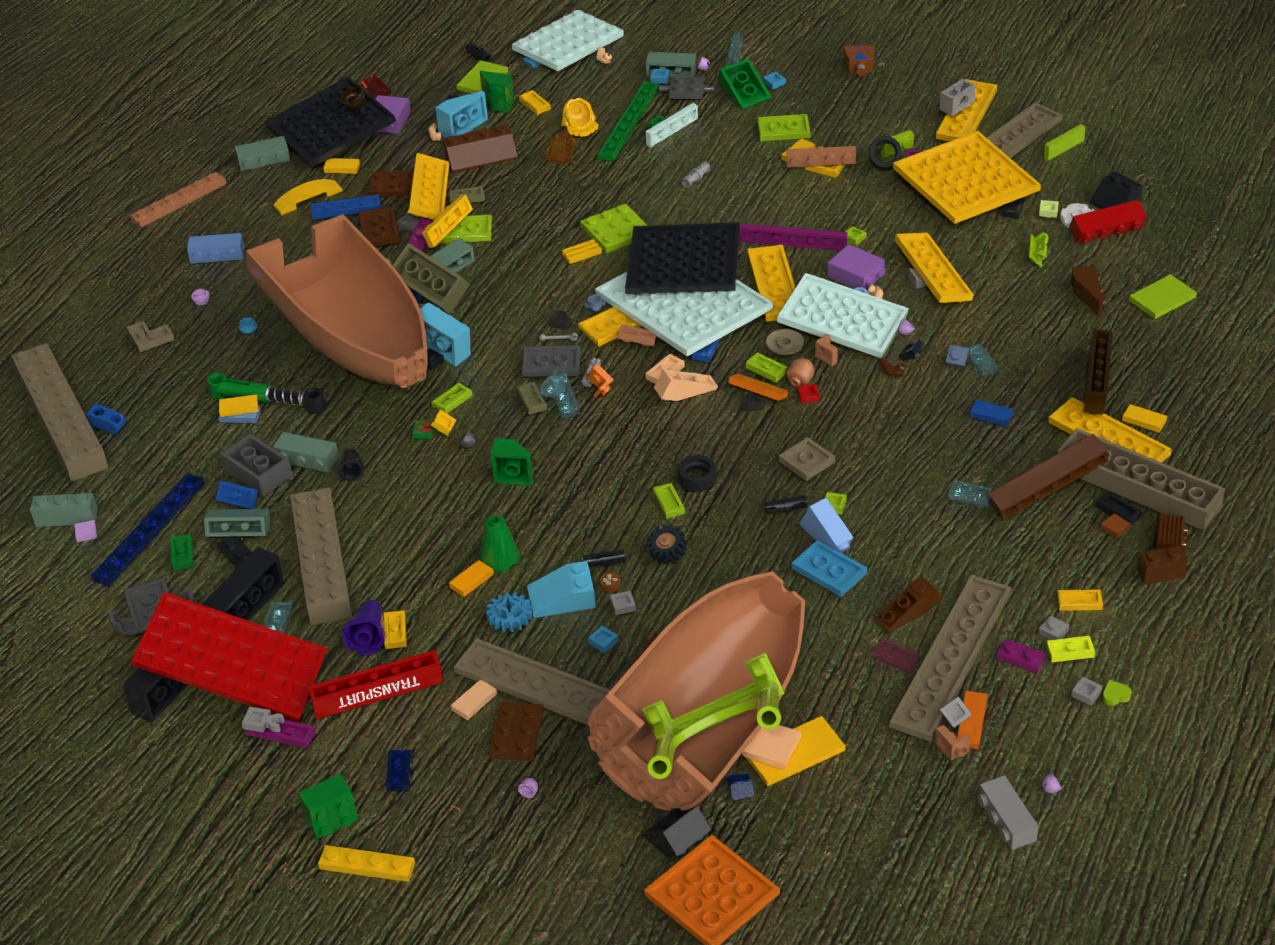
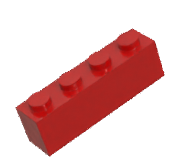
(1108, 221)

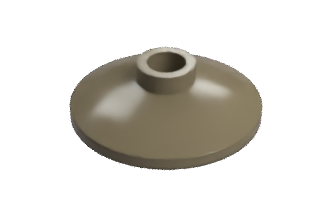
(785, 341)

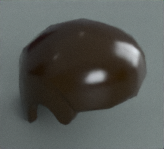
(353, 97)

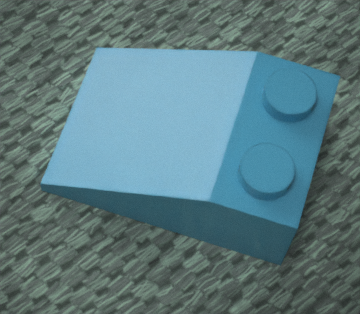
(461, 114)
(562, 591)

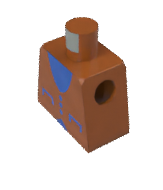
(859, 59)

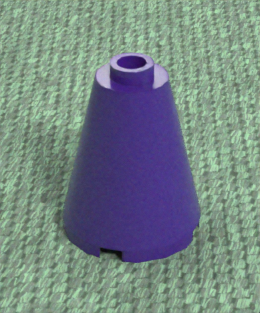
(365, 629)

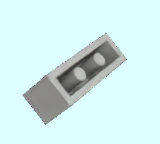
(1007, 812)

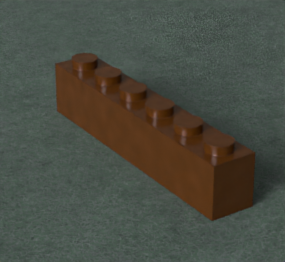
(1048, 477)

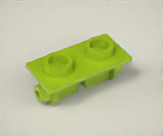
(1038, 248)

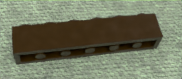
(1098, 372)

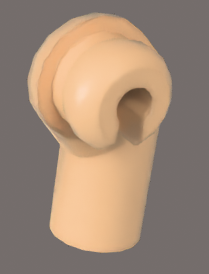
(602, 56)
(435, 136)
(875, 291)

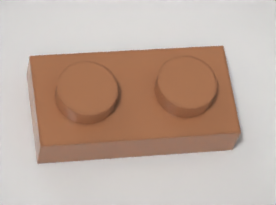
(637, 335)

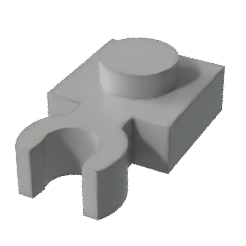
(260, 719)

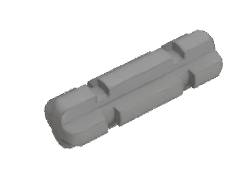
(585, 380)

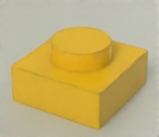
(443, 422)

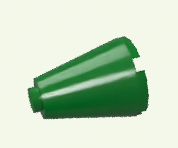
(498, 546)

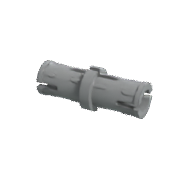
(696, 174)

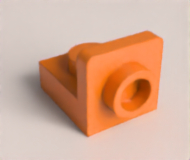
(600, 379)

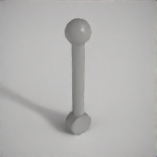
(573, 337)

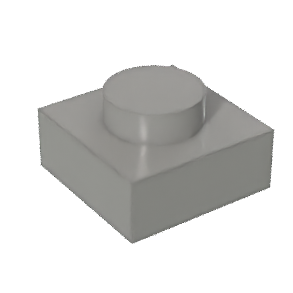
(623, 602)
(1053, 628)
(1086, 691)
(955, 712)

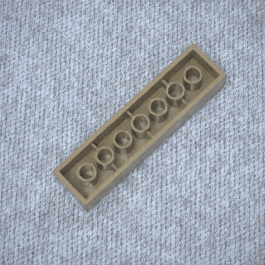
(1153, 483)
(320, 556)

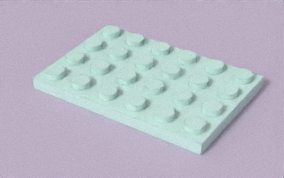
(567, 40)
(844, 314)

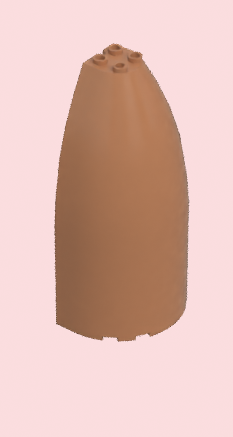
(347, 303)
(687, 667)

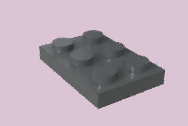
(546, 359)

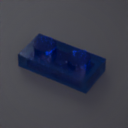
(399, 770)

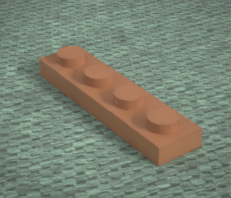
(821, 156)

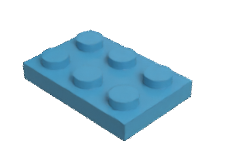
(829, 568)

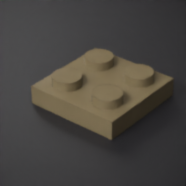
(806, 459)

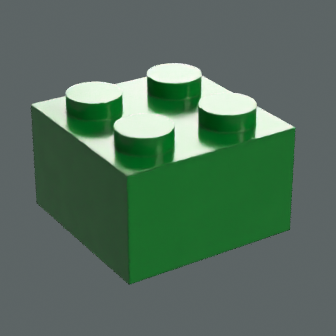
(328, 806)

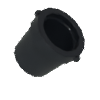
(350, 465)

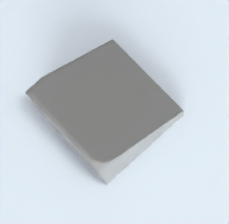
(915, 279)

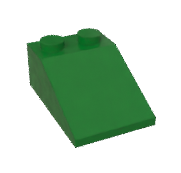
(743, 84)

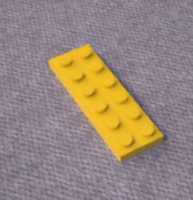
(969, 118)
(428, 186)
(933, 267)
(772, 276)
(1071, 416)

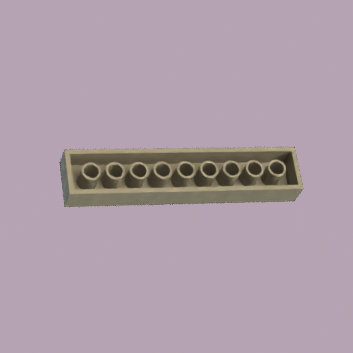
(59, 412)

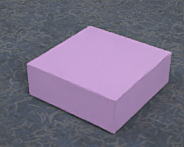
(85, 531)

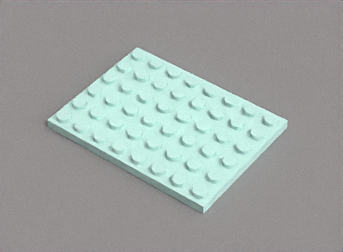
(686, 318)

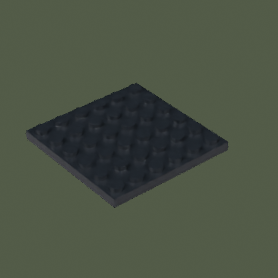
(324, 127)
(683, 258)

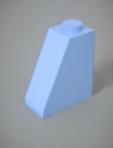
(826, 526)

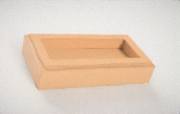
(474, 699)

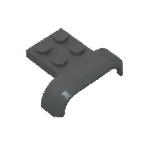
(142, 604)

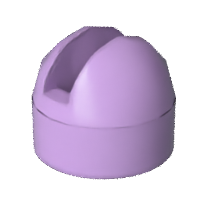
(703, 64)
(905, 327)
(1051, 784)
(528, 787)

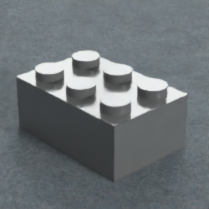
(256, 464)

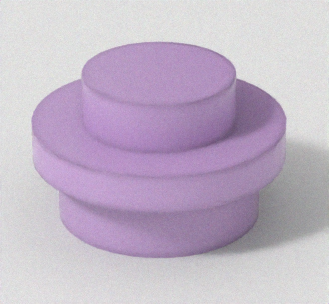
(200, 296)

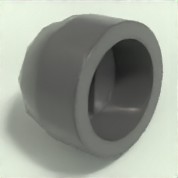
(469, 440)

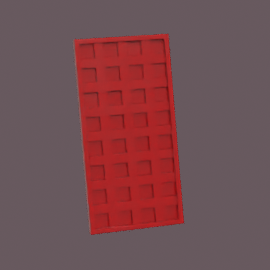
(229, 656)

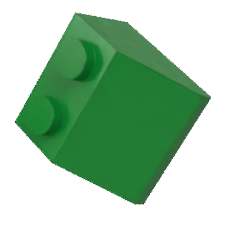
(497, 90)
(511, 463)

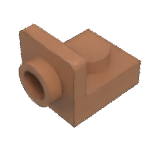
(826, 351)
(950, 744)

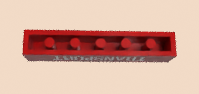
(375, 684)

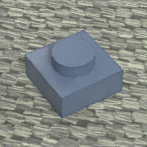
(957, 356)

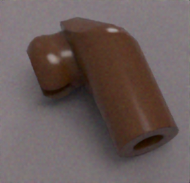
(897, 370)

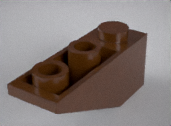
(1087, 288)
(909, 605)

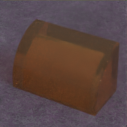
(561, 148)

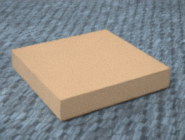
(773, 746)

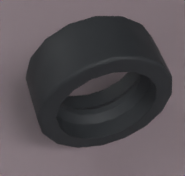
(884, 140)
(696, 484)

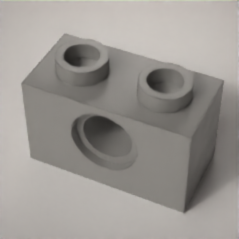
(957, 97)

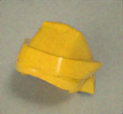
(579, 117)

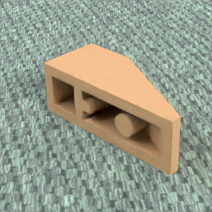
(682, 385)

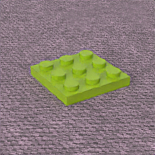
(612, 227)

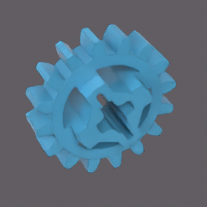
(509, 612)

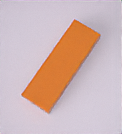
(758, 387)
(976, 704)

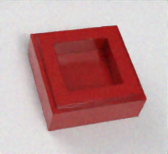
(808, 393)

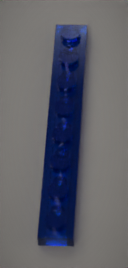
(147, 530)

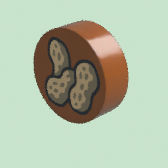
(610, 582)

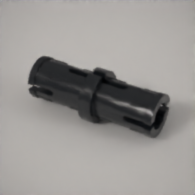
(478, 52)
(786, 504)
(605, 558)

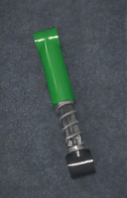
(224, 387)

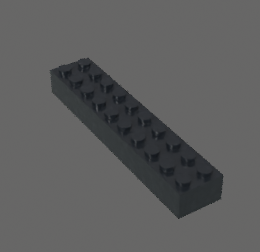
(238, 595)

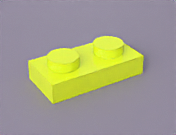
(1070, 649)

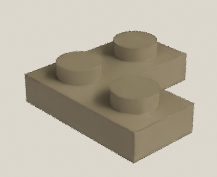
(147, 339)

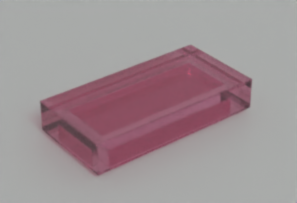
(895, 655)

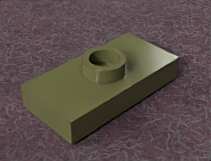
(474, 194)
(531, 398)

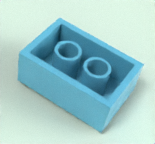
(446, 334)

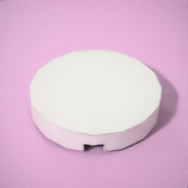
(1073, 210)

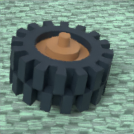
(666, 544)

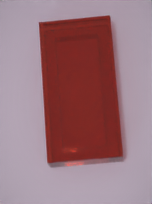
(376, 86)

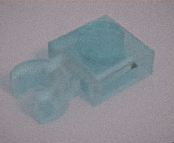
(554, 386)

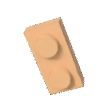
(669, 362)

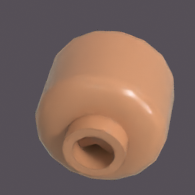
(801, 372)

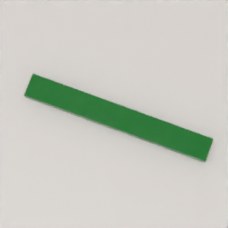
(628, 121)

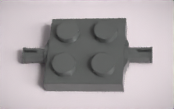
(686, 88)

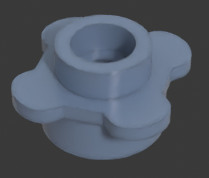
(595, 303)

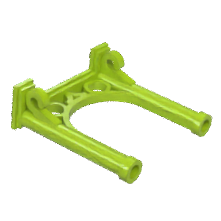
(759, 695)

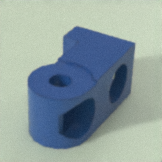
(105, 419)

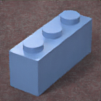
(215, 248)

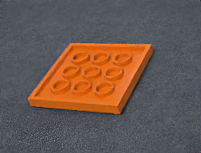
(712, 892)

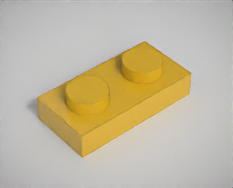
(395, 629)

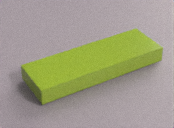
(1064, 142)

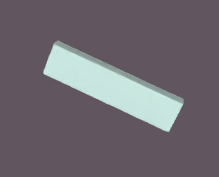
(671, 125)

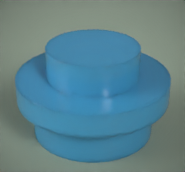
(247, 325)

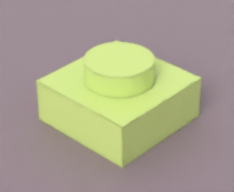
(1048, 208)

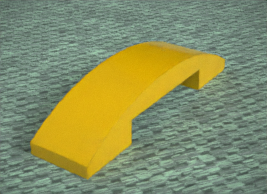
(305, 191)

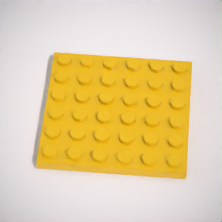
(966, 177)

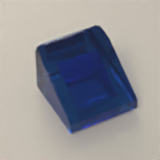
(740, 786)

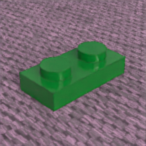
(182, 552)

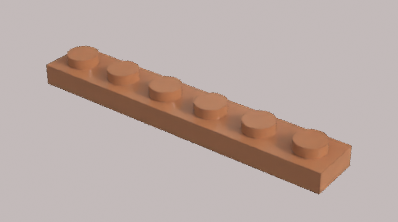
(178, 199)

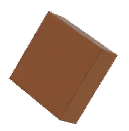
(1115, 526)

